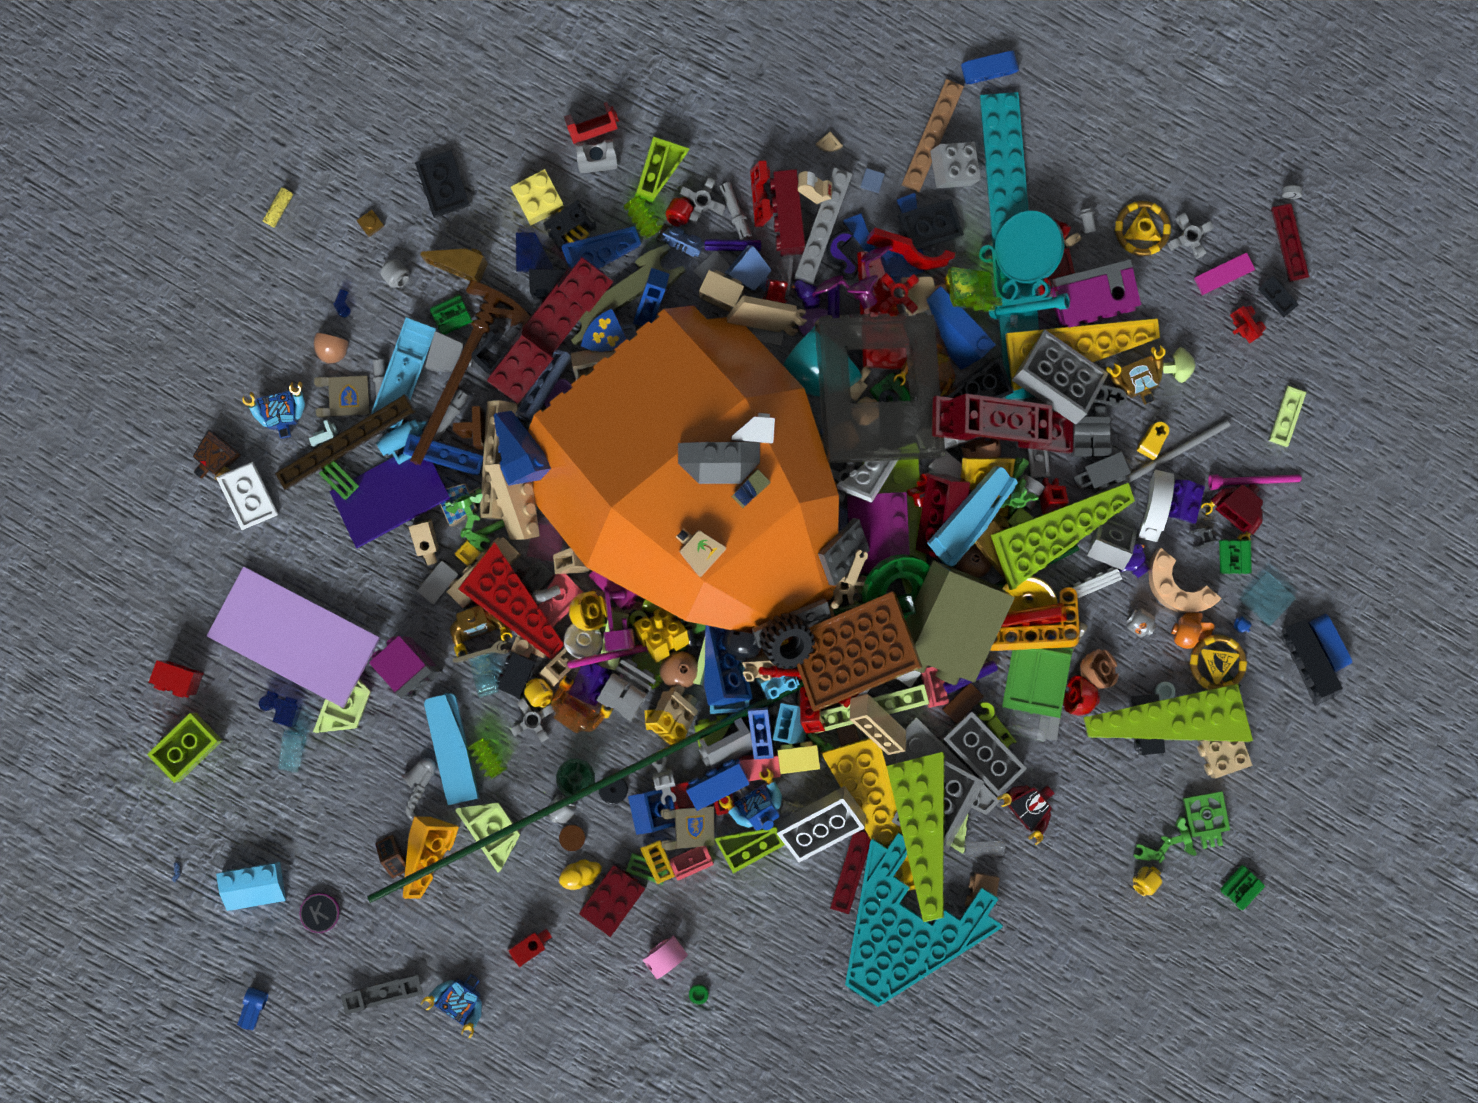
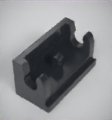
(1278, 296)

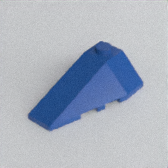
(961, 334)
(520, 454)
(723, 677)

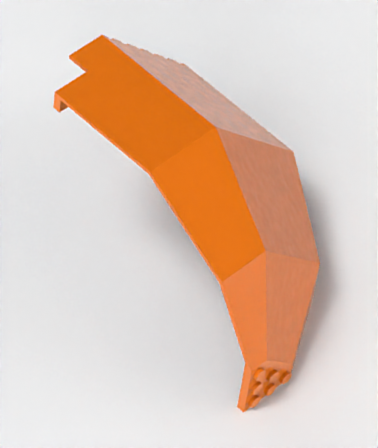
(626, 497)

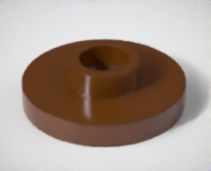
(572, 838)

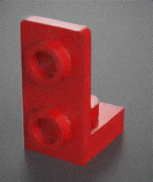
(809, 719)

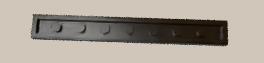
(345, 442)

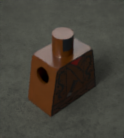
(213, 455)

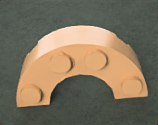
(1169, 593)

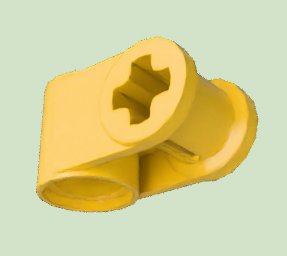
(1151, 442)

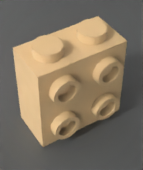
(1223, 757)

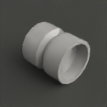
(1032, 486)

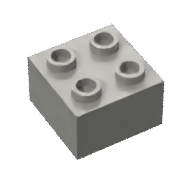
(955, 165)

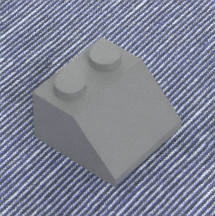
(1112, 544)

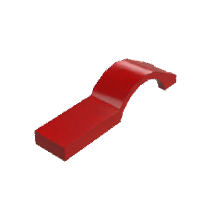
(905, 247)

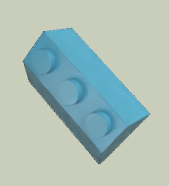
(251, 886)

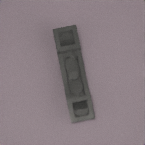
(381, 993)

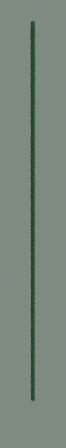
(600, 784)

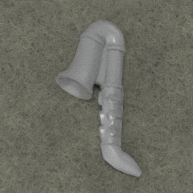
(419, 774)

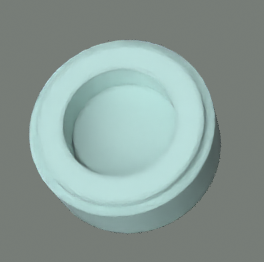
(1165, 690)

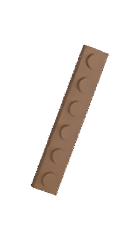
(932, 135)

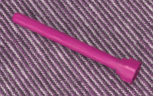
(1216, 481)
(605, 656)

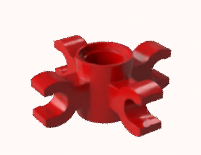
(892, 286)

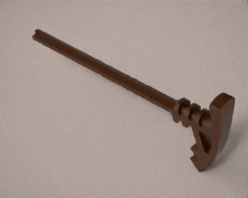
(480, 326)

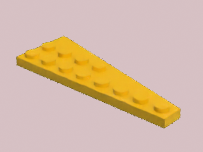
(1091, 341)
(866, 777)

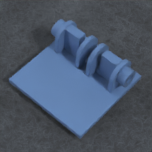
(692, 242)

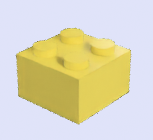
(537, 197)
(798, 758)

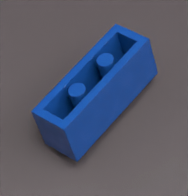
(717, 784)

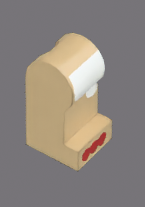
(814, 188)

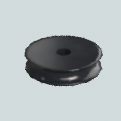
(614, 797)

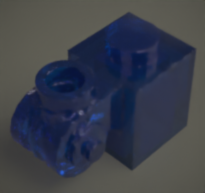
(286, 709)

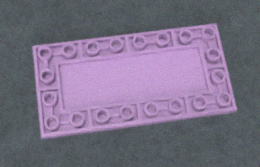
(293, 637)

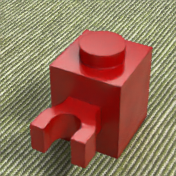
(1053, 496)

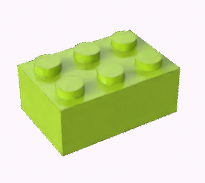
(184, 747)

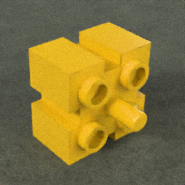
(661, 634)

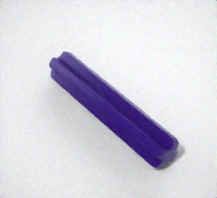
(730, 245)
(986, 669)

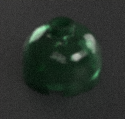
(565, 776)

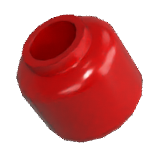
(679, 211)

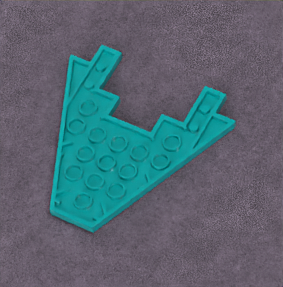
(893, 943)

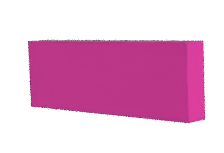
(1224, 274)

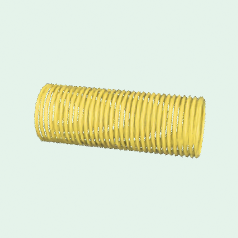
(278, 207)

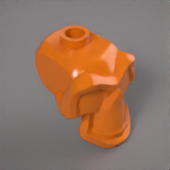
(1191, 630)

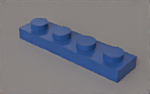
(447, 456)

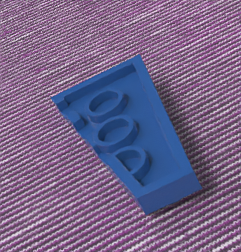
(602, 248)

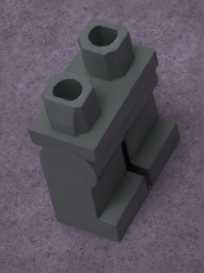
(1092, 435)

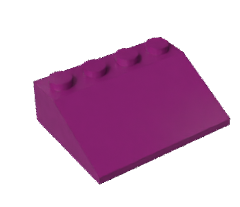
(883, 525)

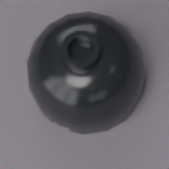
(741, 645)

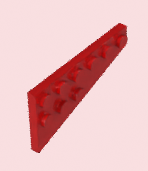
(887, 357)
(504, 596)

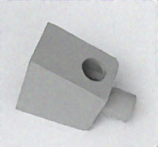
(444, 353)

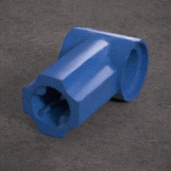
(253, 1002)

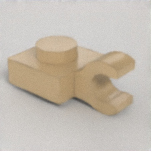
(859, 387)
(524, 648)

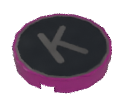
(319, 912)

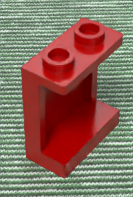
(592, 127)

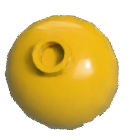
(588, 611)

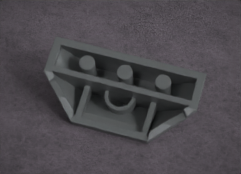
(719, 461)

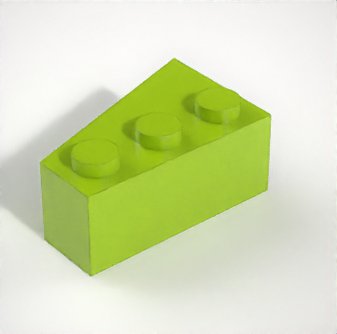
(658, 167)
(748, 846)

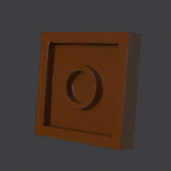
(474, 428)

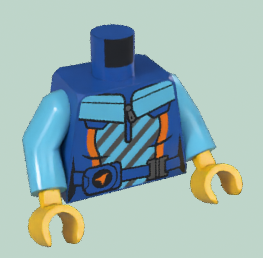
(278, 410)
(758, 807)
(458, 1001)

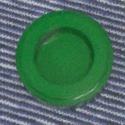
(698, 994)

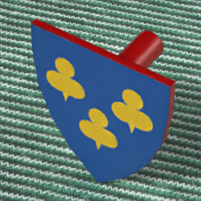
(603, 333)

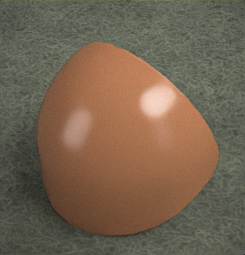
(330, 348)

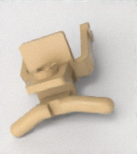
(851, 580)

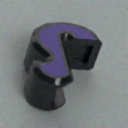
(839, 257)

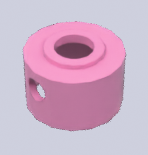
(664, 957)

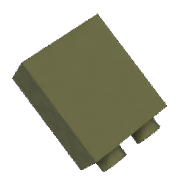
(956, 622)

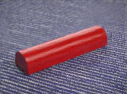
(1036, 616)

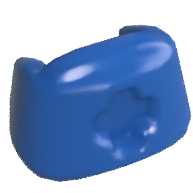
(1242, 624)

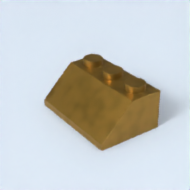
(986, 544)

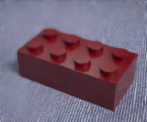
(788, 213)
(941, 499)

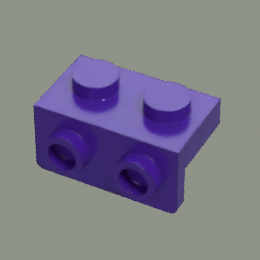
(1186, 500)
(590, 683)

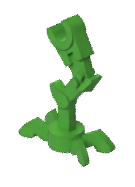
(1019, 498)
(464, 502)
(1150, 854)

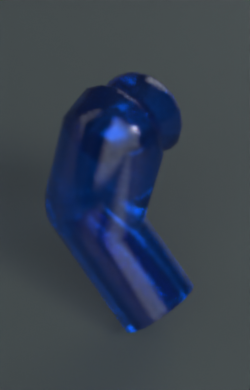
(340, 304)

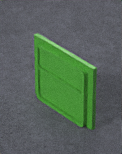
(1038, 680)

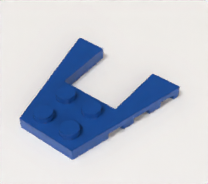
(892, 262)

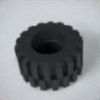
(792, 652)

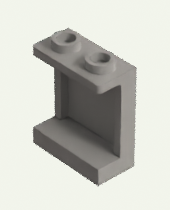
(729, 748)

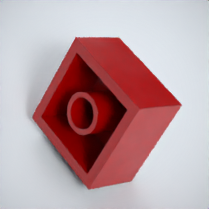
(175, 677)

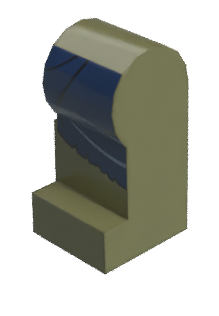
(750, 488)

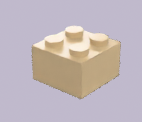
(721, 290)

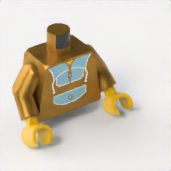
(1140, 376)
(474, 623)

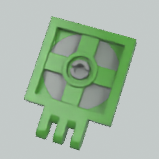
(1207, 817)

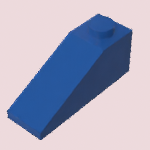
(651, 297)
(761, 733)

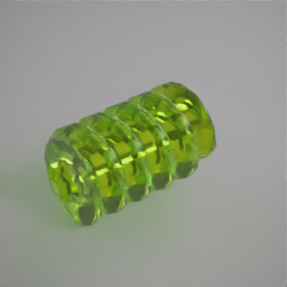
(642, 217)
(487, 758)

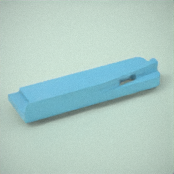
(405, 364)
(972, 516)
(451, 748)

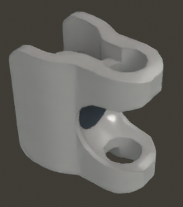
(596, 156)

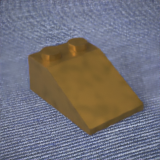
(459, 262)

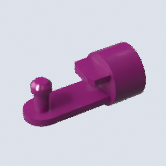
(619, 639)

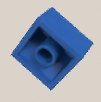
(647, 809)

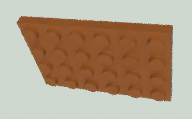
(858, 652)

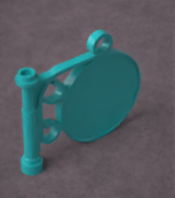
(1027, 253)

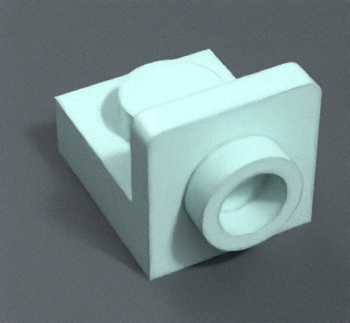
(321, 437)

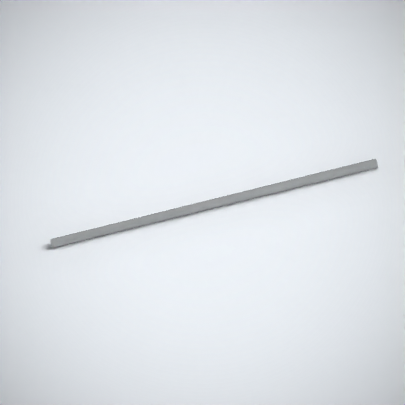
(1171, 454)

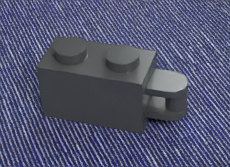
(1103, 472)

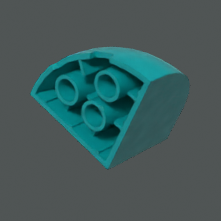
(804, 366)

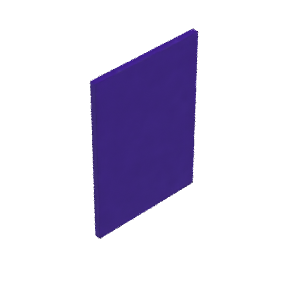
(389, 498)

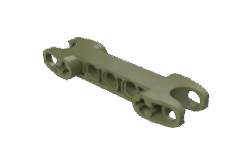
(629, 288)

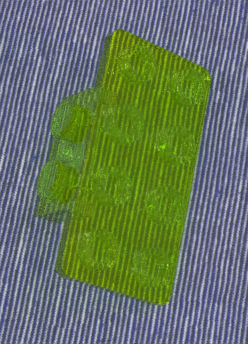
(972, 289)

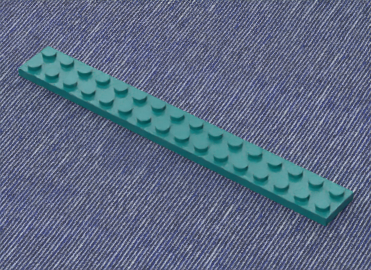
(1006, 197)

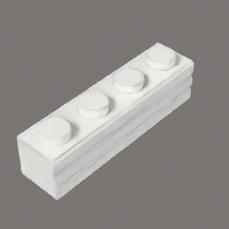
(1100, 581)

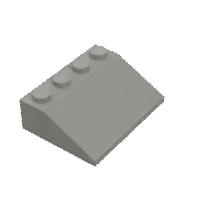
(1060, 377)
(959, 797)

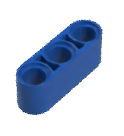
(990, 67)
(1330, 642)

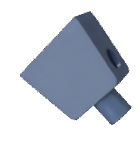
(750, 269)

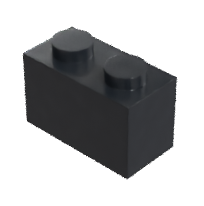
(515, 675)

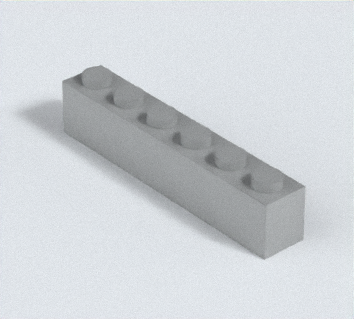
(823, 228)

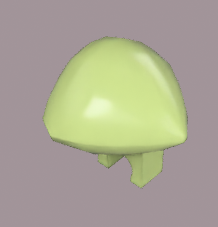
(1182, 366)

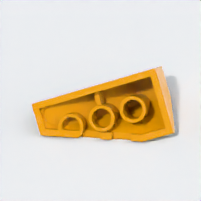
(427, 843)

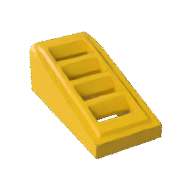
(664, 859)

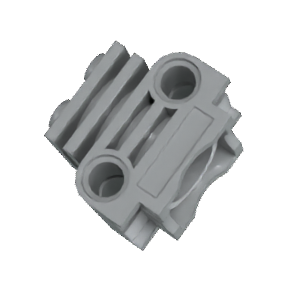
(626, 691)

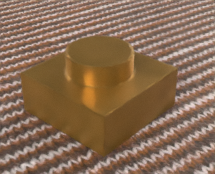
(370, 223)

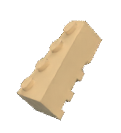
(516, 504)

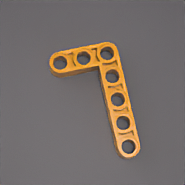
(1041, 632)

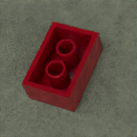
(612, 900)

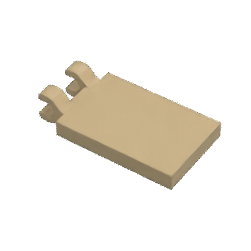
(766, 315)

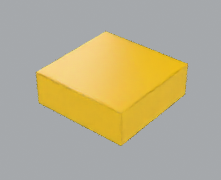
(467, 553)

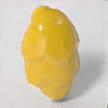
(579, 874)

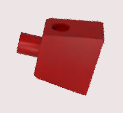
(522, 954)

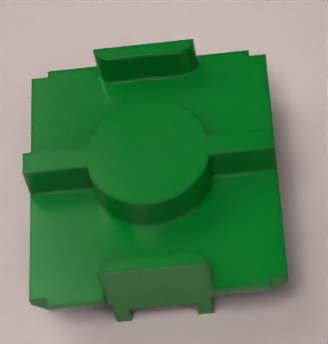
(451, 314)
(888, 383)
(1235, 556)
(1242, 887)

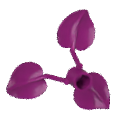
(861, 290)

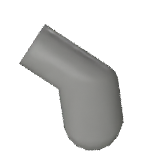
(542, 595)

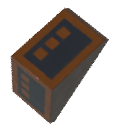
(391, 856)

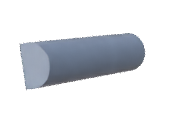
(543, 386)

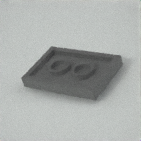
(841, 550)

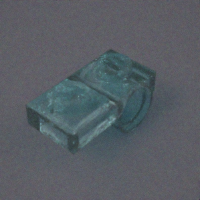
(483, 676)
(291, 750)

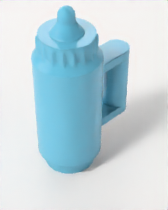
(397, 438)

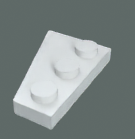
(867, 479)

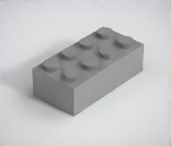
(984, 753)
(821, 824)

